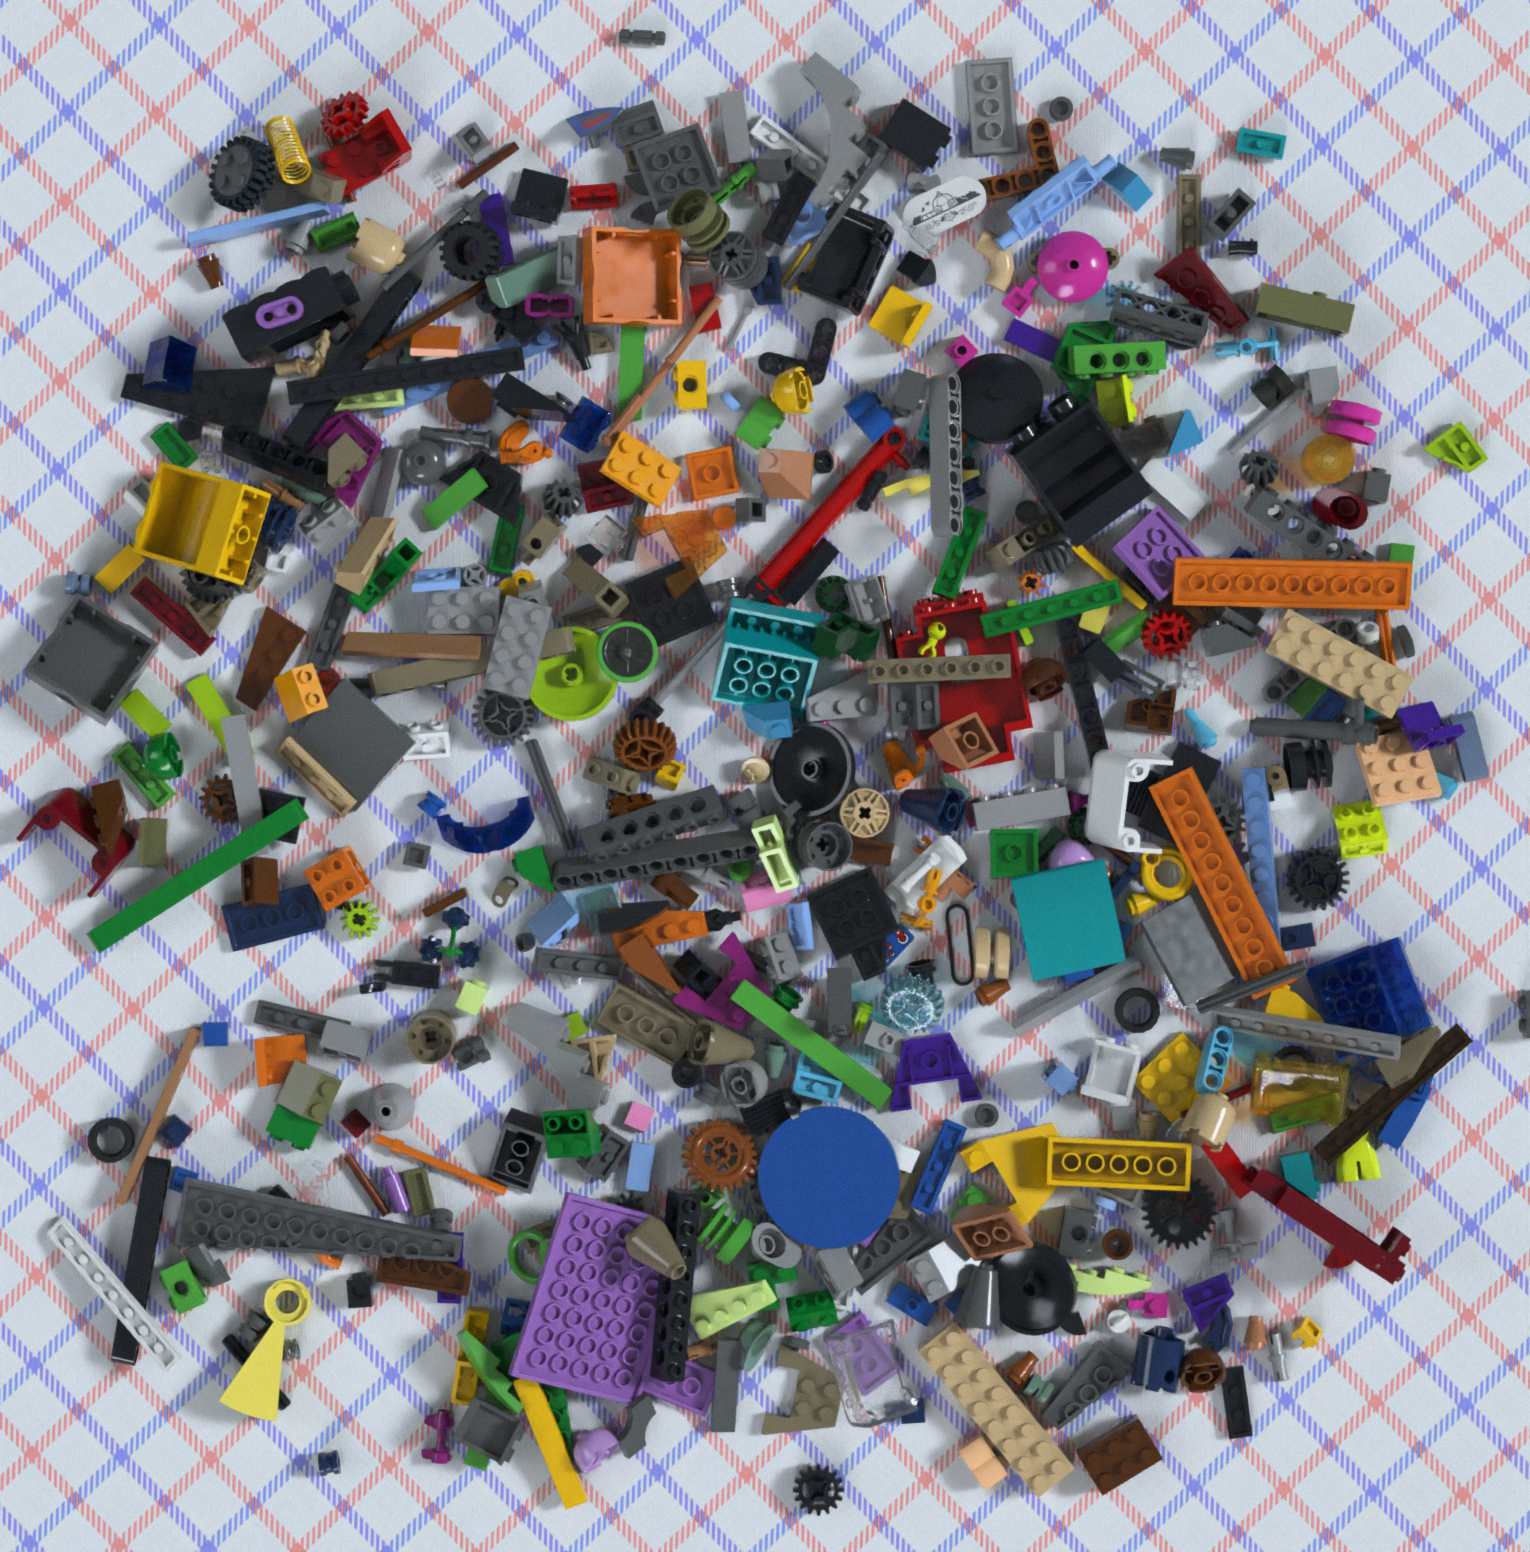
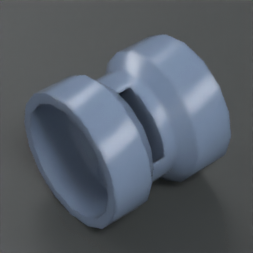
(78, 583)

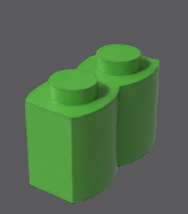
(760, 423)

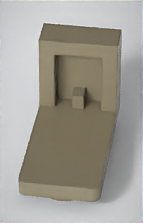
(611, 776)

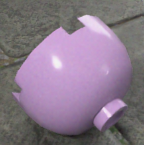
(1068, 853)
(593, 1448)

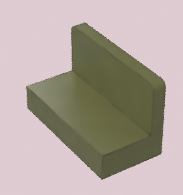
(153, 841)

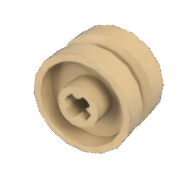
(993, 952)

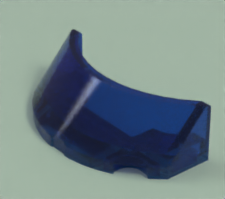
(489, 837)

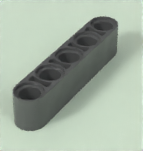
(1286, 687)

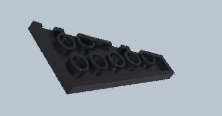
(214, 396)

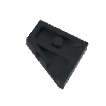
(871, 959)

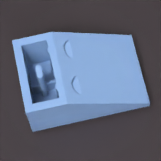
(553, 919)

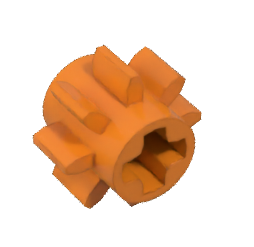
(1030, 589)

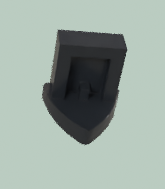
(918, 269)

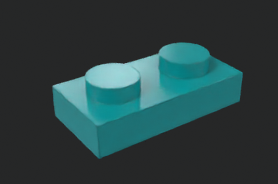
(1260, 143)

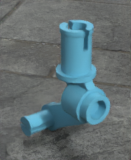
(1249, 346)

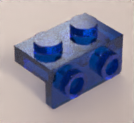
(587, 427)

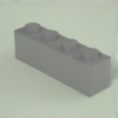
(1020, 808)

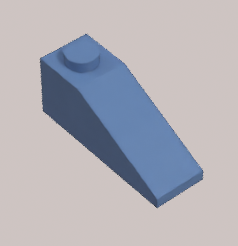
(1060, 1078)

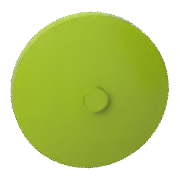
(573, 684)

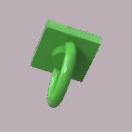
(512, 1252)

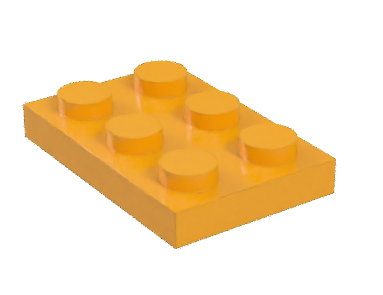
(640, 469)

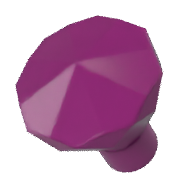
(1076, 800)

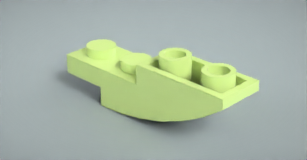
(1112, 1282)

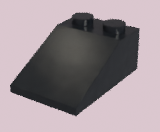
(522, 400)
(519, 1151)

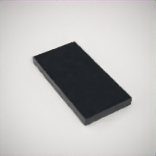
(1183, 758)

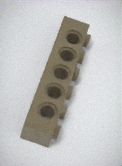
(938, 668)

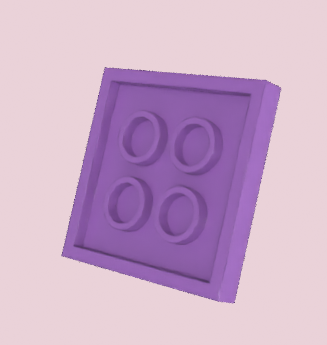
(1151, 551)

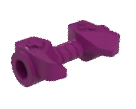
(442, 1421)

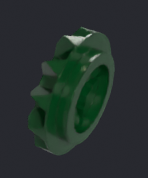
(826, 602)
(1074, 826)

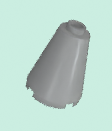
(399, 1102)

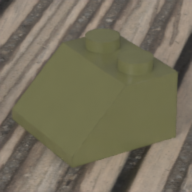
(308, 1091)

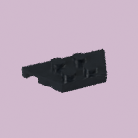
(504, 485)

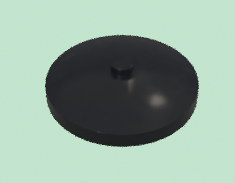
(998, 397)
(813, 768)
(1035, 1289)

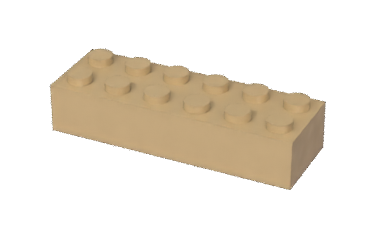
(1338, 663)

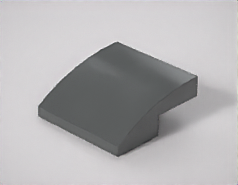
(913, 706)

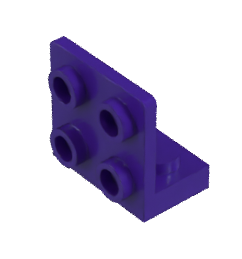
(1425, 727)

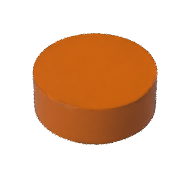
(724, 517)

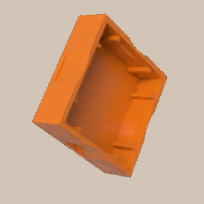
(631, 277)

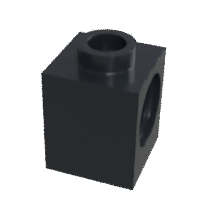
(356, 1300)

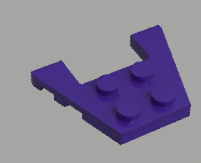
(931, 1060)

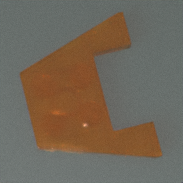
(692, 538)

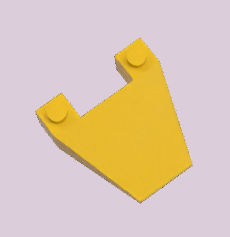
(1021, 1163)

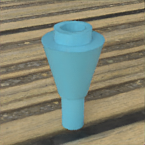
(1203, 733)

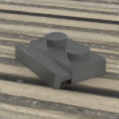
(637, 124)

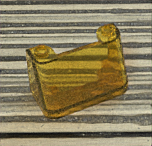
(1299, 1089)

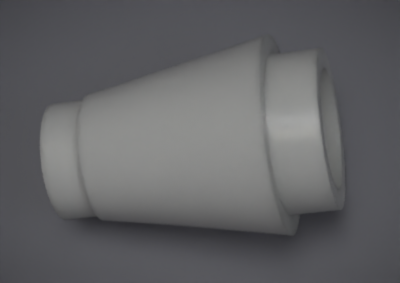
(299, 238)

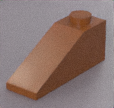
(646, 959)

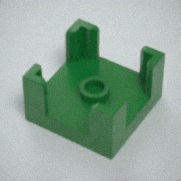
(1013, 852)

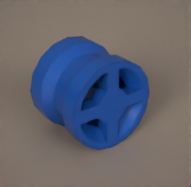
(431, 804)

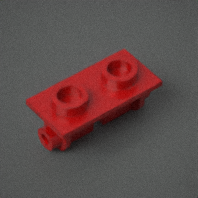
(593, 196)

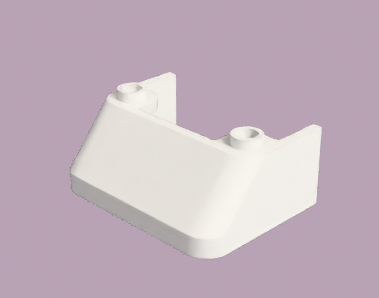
(1109, 795)

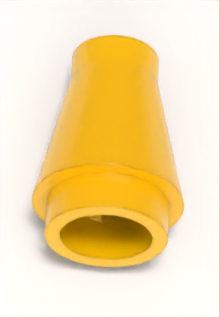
(1140, 903)

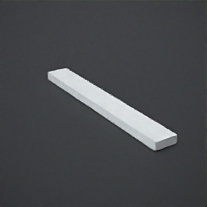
(115, 1294)

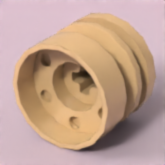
(878, 814)

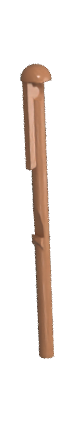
(639, 399)

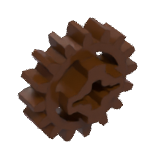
(219, 809)

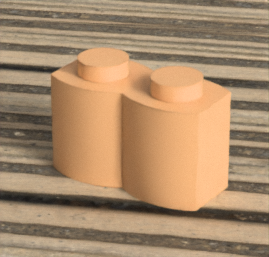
(983, 1461)

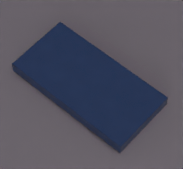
(262, 924)

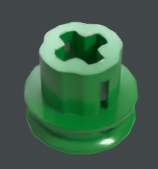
(787, 997)

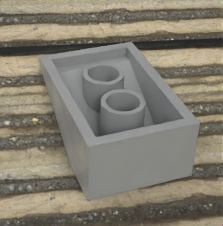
(942, 1267)

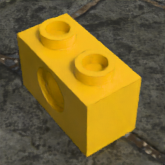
(698, 398)

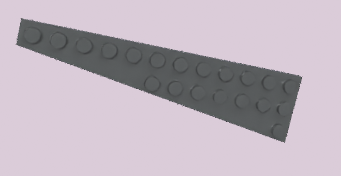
(257, 1220)

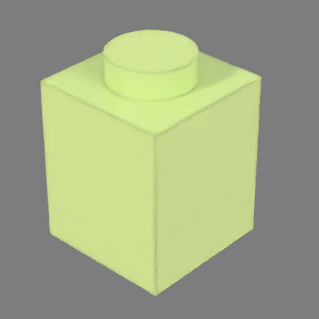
(472, 996)

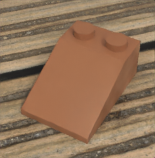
(989, 1231)

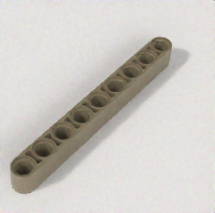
(437, 671)

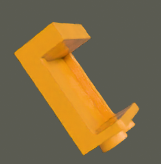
(300, 692)

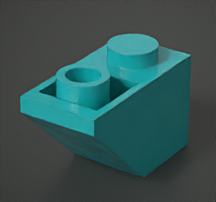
(1298, 1171)

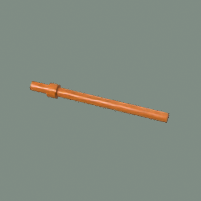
(397, 1146)

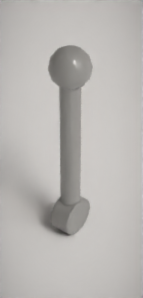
(747, 311)

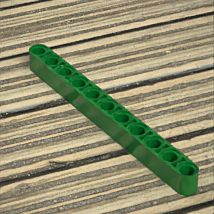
(198, 875)

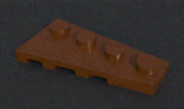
(271, 651)
(424, 1274)

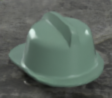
(754, 1340)

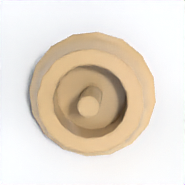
(755, 769)

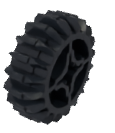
(1323, 888)

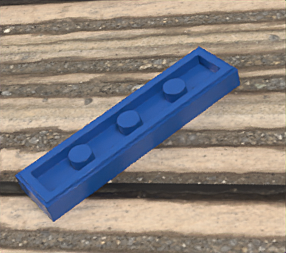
(937, 1166)

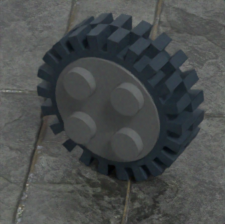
(242, 174)

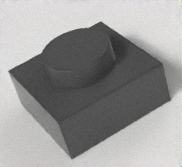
(416, 855)

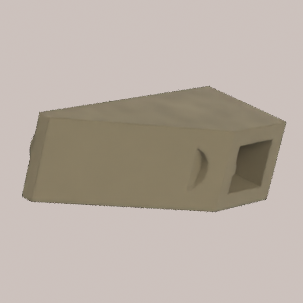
(1021, 543)
(596, 587)
(1412, 1055)

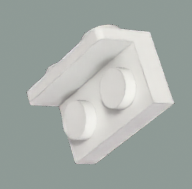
(431, 740)

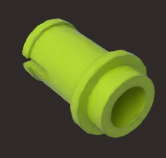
(861, 1015)

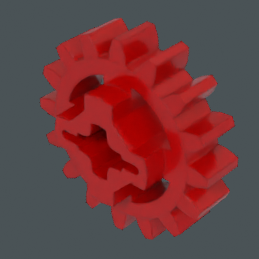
(344, 115)
(1166, 643)

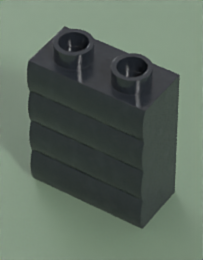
(325, 301)
(1077, 468)

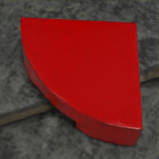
(1337, 1259)

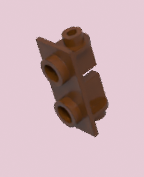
(620, 805)

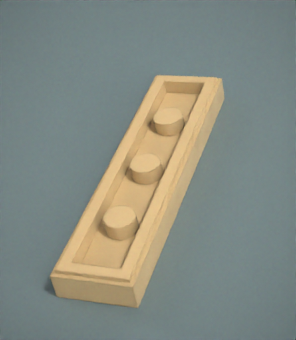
(316, 776)

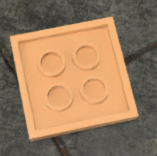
(1396, 772)

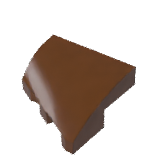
(1151, 716)

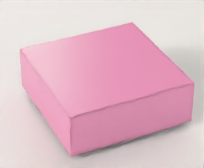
(639, 1116)

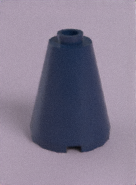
(935, 807)

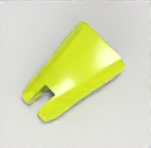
(1358, 1162)

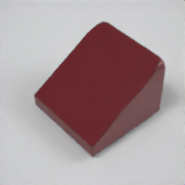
(355, 1123)

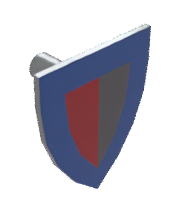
(593, 123)

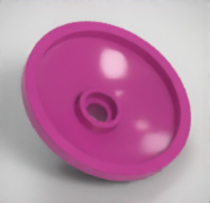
(1068, 283)

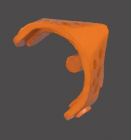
(512, 439)
(896, 759)

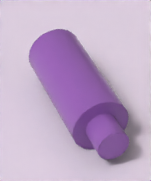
(395, 1190)

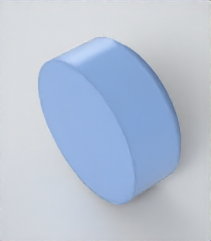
(730, 400)
(1104, 1203)

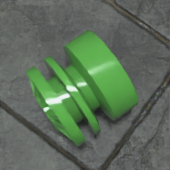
(725, 1233)

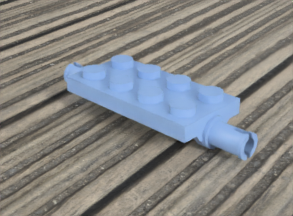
(1053, 198)

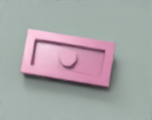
(760, 893)

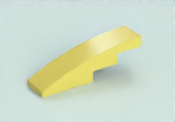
(921, 483)

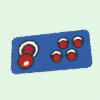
(897, 943)

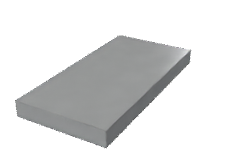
(991, 106)

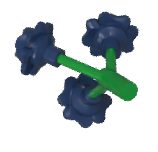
(465, 955)

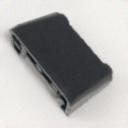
(848, 261)

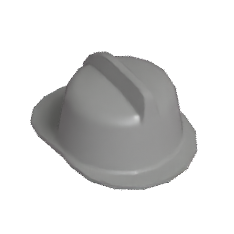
(775, 1246)

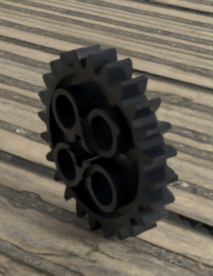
(207, 589)
(1188, 1230)

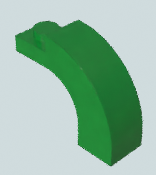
(387, 576)

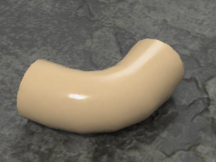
(1001, 261)

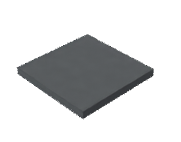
(1190, 948)

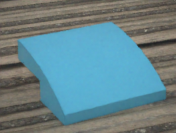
(816, 1084)

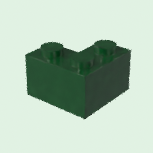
(846, 636)

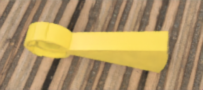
(257, 1383)

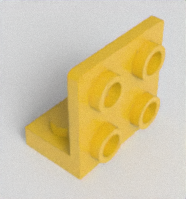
(900, 316)

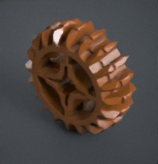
(644, 745)

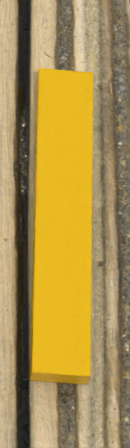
(551, 1442)

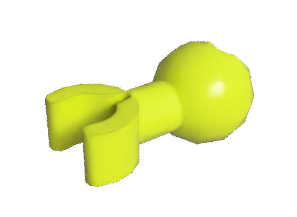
(934, 635)

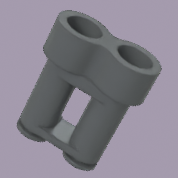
(479, 1050)

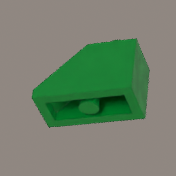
(534, 867)

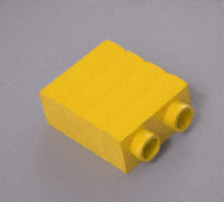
(201, 522)

